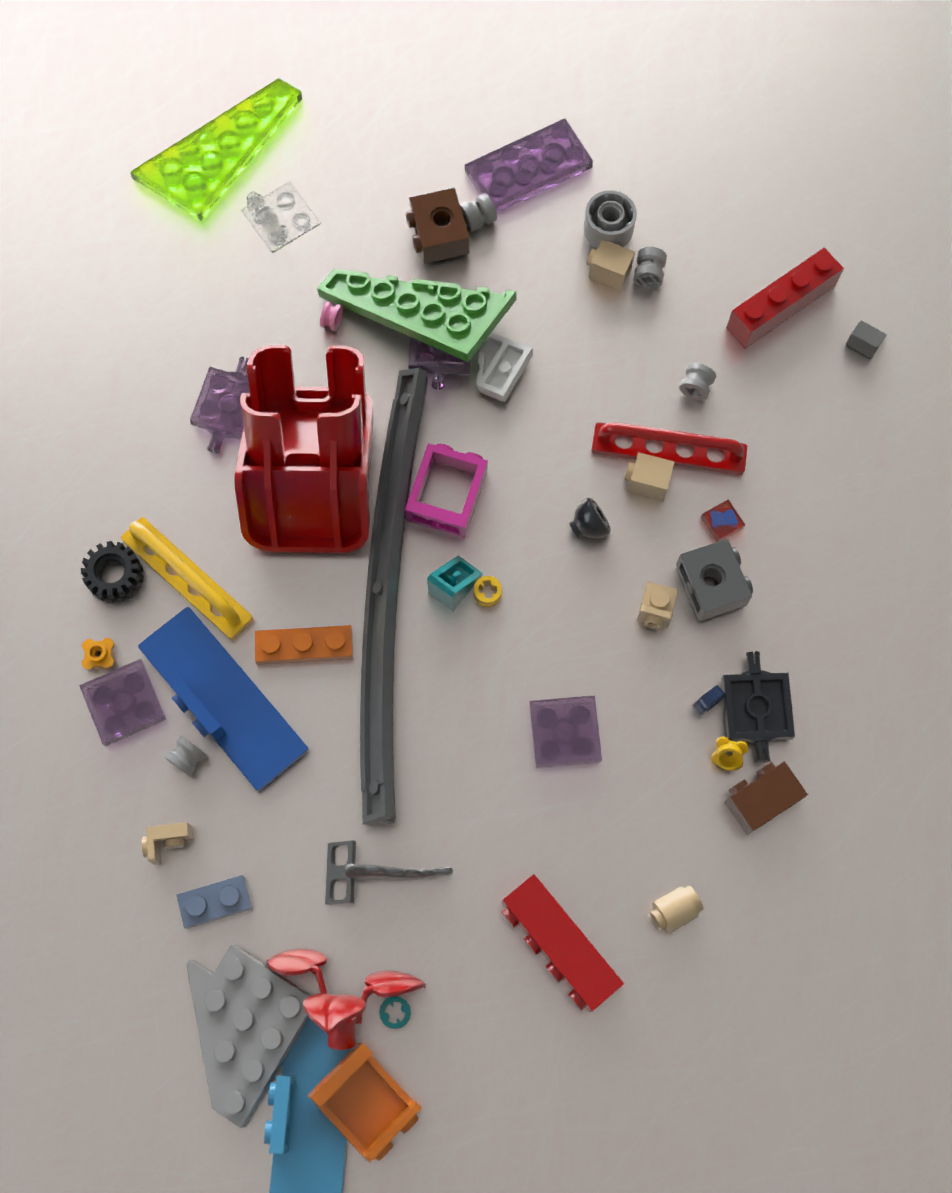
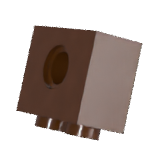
(433, 240)

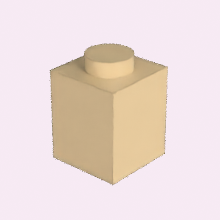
(610, 264)
(649, 476)

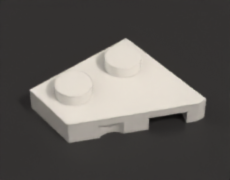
(501, 365)

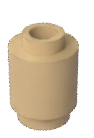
(676, 909)

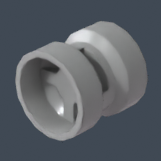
(478, 212)
(650, 272)

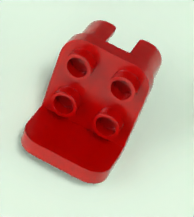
(304, 455)

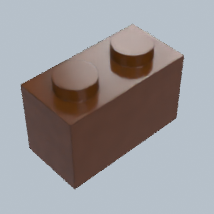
(764, 797)

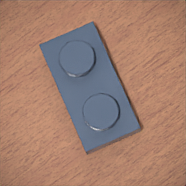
(214, 902)

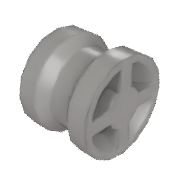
(697, 381)
(185, 756)

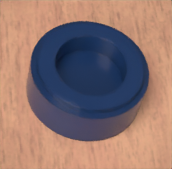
(709, 700)

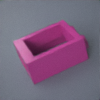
(436, 517)

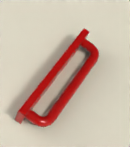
(733, 452)

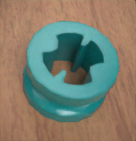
(385, 1016)

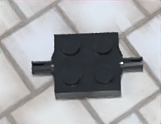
(758, 707)

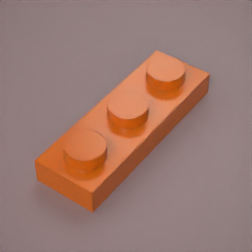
(303, 645)

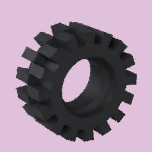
(100, 559)

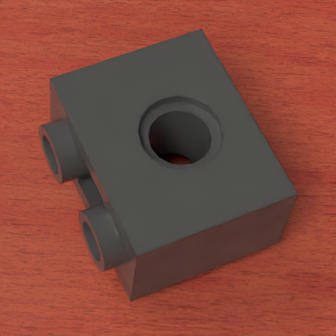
(722, 564)

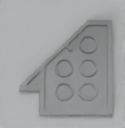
(244, 1029)

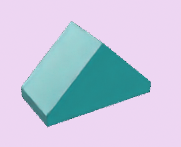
(452, 582)

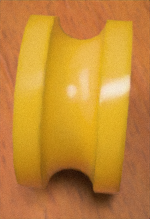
(495, 586)

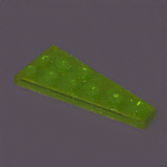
(210, 158)

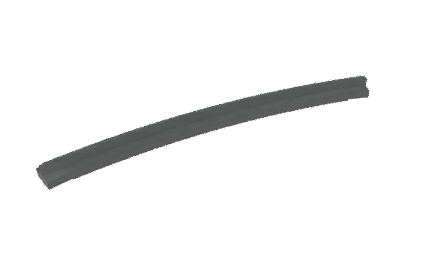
(381, 600)

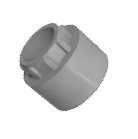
(609, 218)

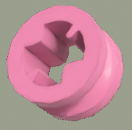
(331, 316)

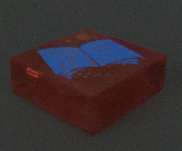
(722, 521)

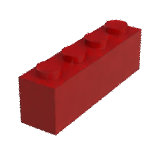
(784, 298)
(562, 944)

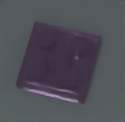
(122, 702)
(565, 731)

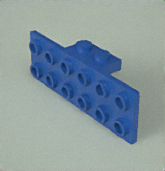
(222, 699)

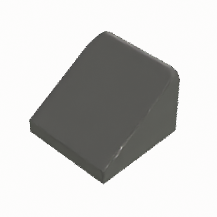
(866, 339)

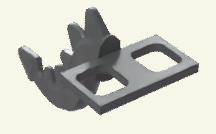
(361, 872)

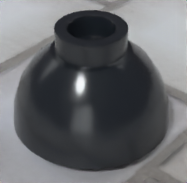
(590, 520)

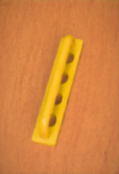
(234, 618)

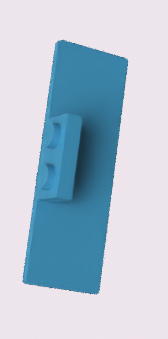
(303, 1142)

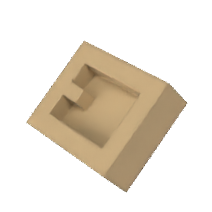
(657, 605)
(170, 835)

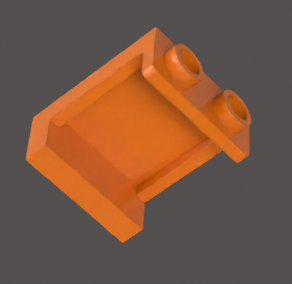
(365, 1103)

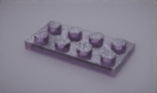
(529, 165)

